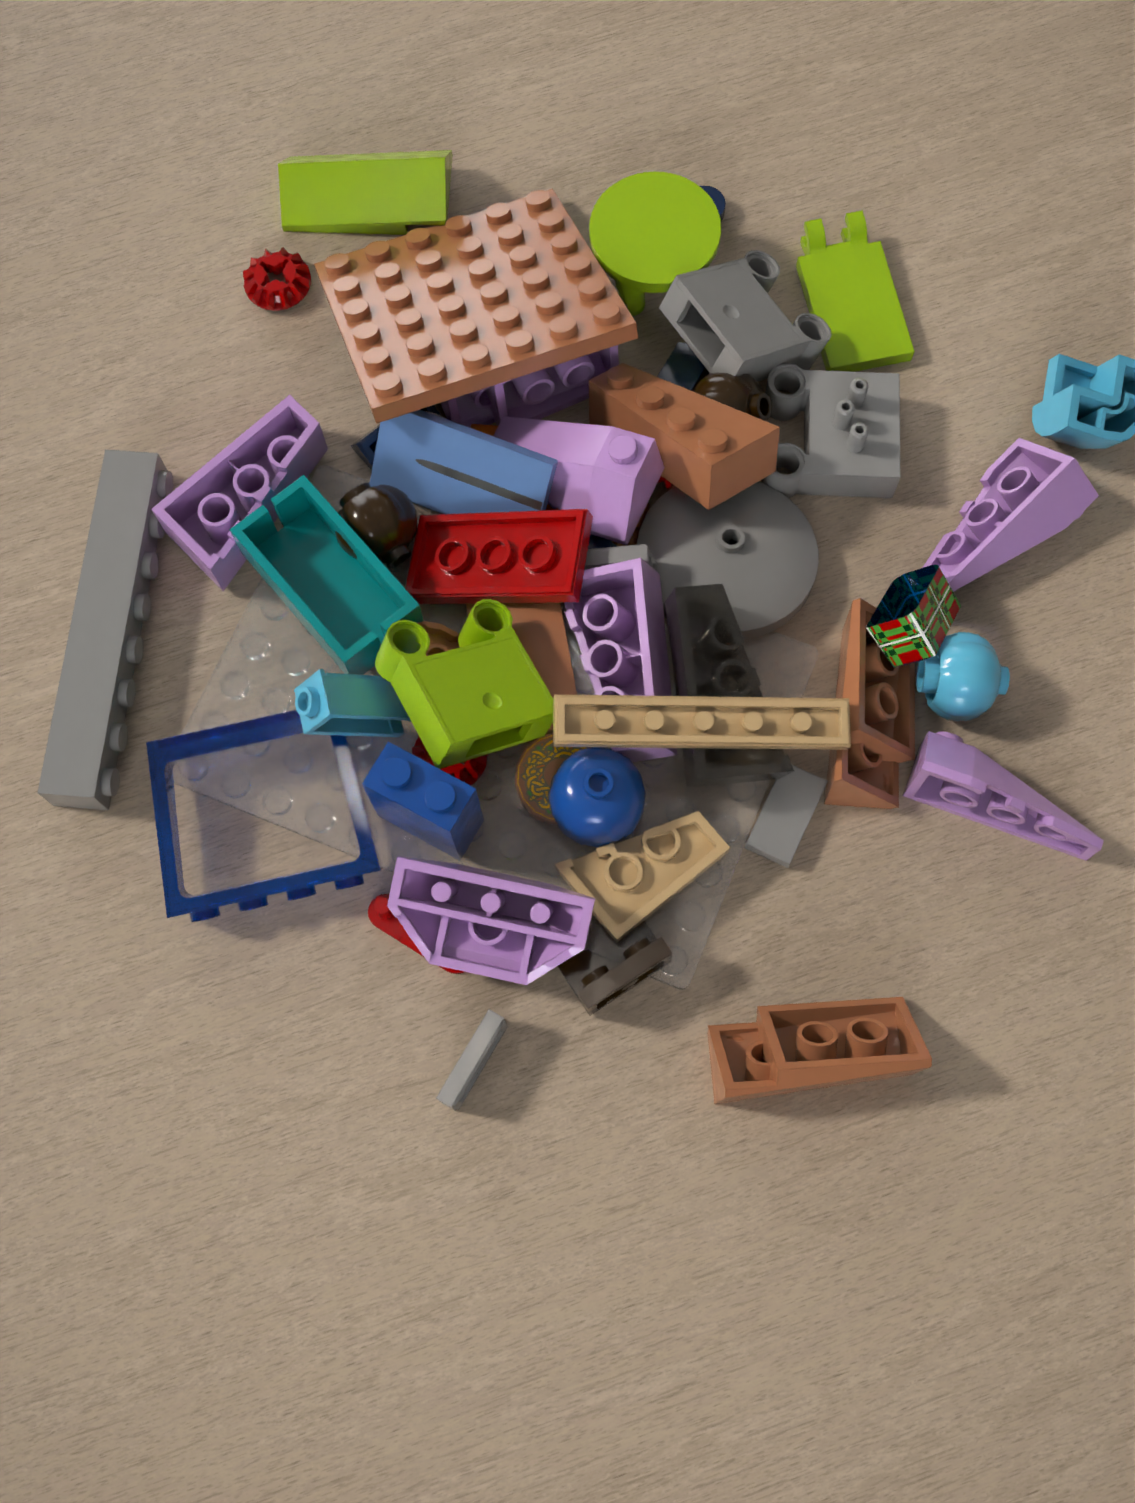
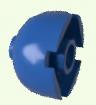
(597, 796)

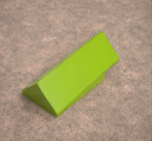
(365, 192)

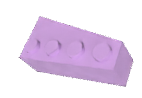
(238, 482)
(623, 636)

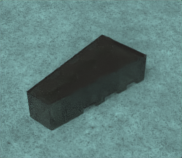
(713, 663)

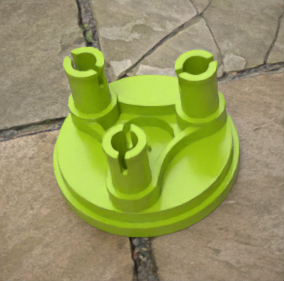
(651, 231)

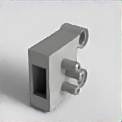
(736, 324)
(847, 432)

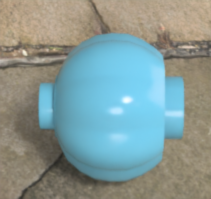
(962, 677)

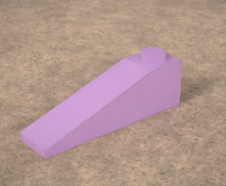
(979, 789)

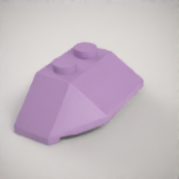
(488, 919)

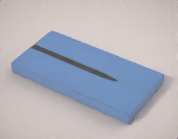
(459, 467)

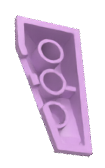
(596, 469)
(1023, 502)

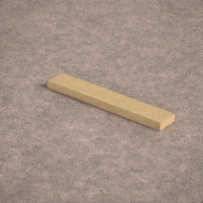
(701, 722)

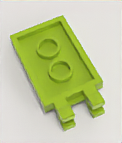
(855, 296)

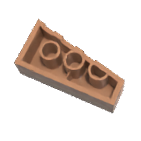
(702, 443)

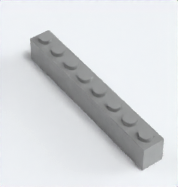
(105, 633)

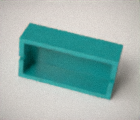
(334, 596)

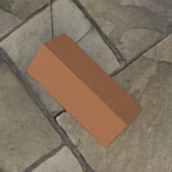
(879, 719)
(814, 1048)

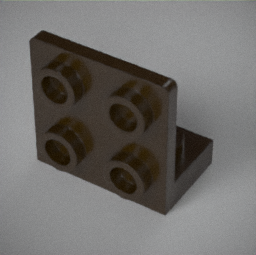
(601, 981)

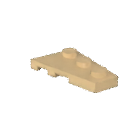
(643, 871)

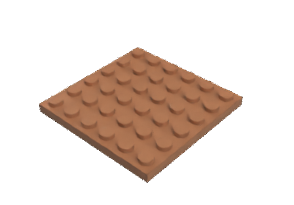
(471, 304)

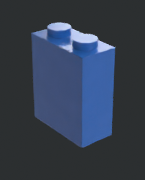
(424, 800)

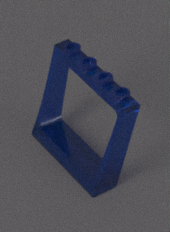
(168, 751)

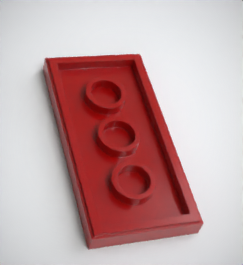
(500, 557)

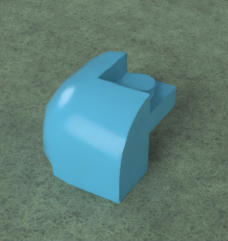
(1087, 402)

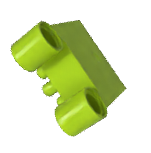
(471, 695)

